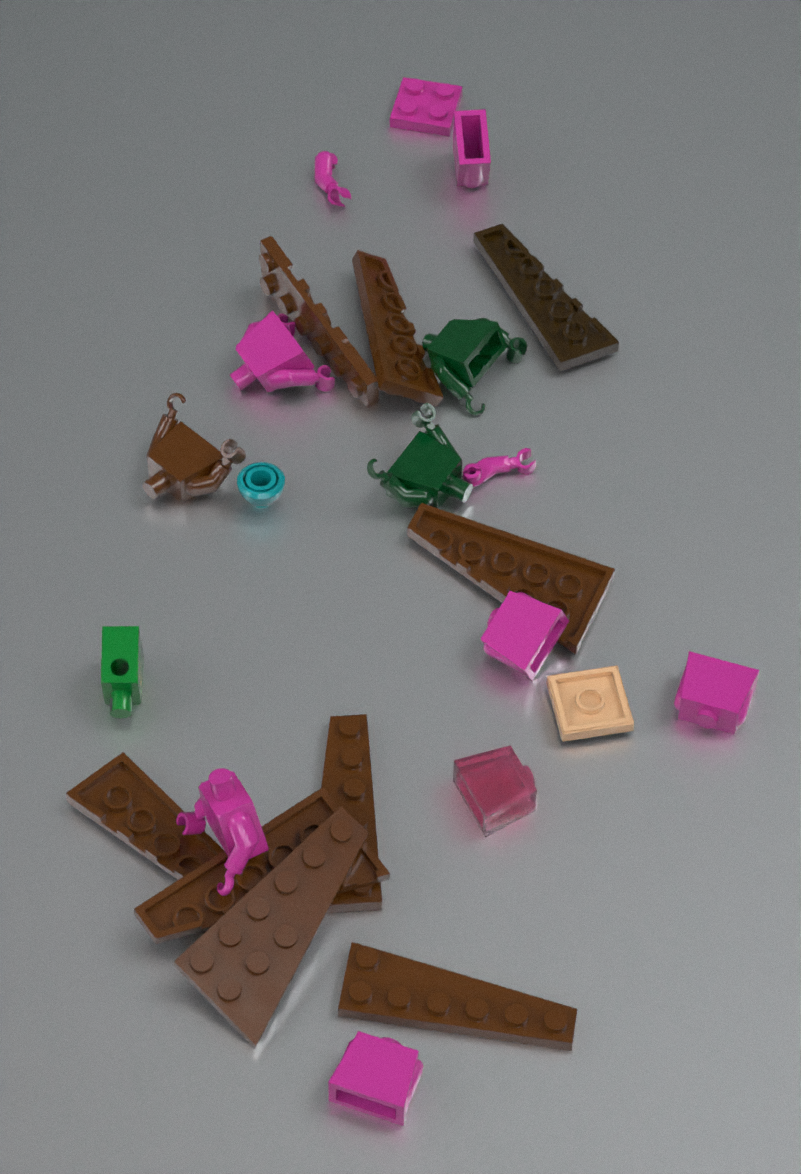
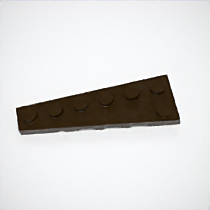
(552, 314)

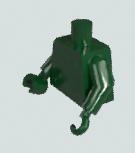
(467, 351)
(426, 469)

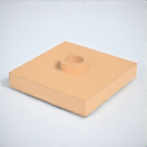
(590, 703)

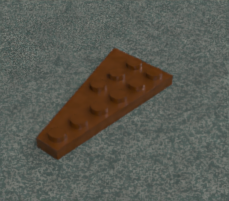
(512, 563)
(196, 905)
(261, 940)

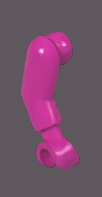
(324, 178)
(489, 466)

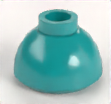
(261, 483)

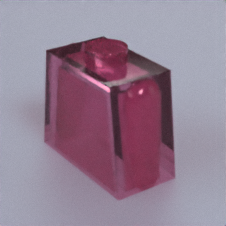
(495, 788)

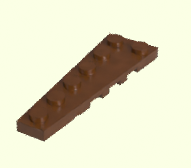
(314, 323)
(390, 335)
(349, 783)
(141, 816)
(426, 997)

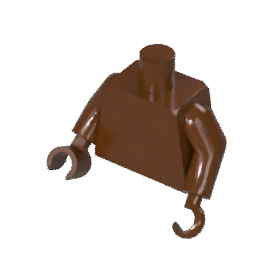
(185, 461)

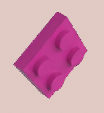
(426, 106)

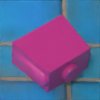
(471, 148)
(523, 633)
(715, 692)
(376, 1077)

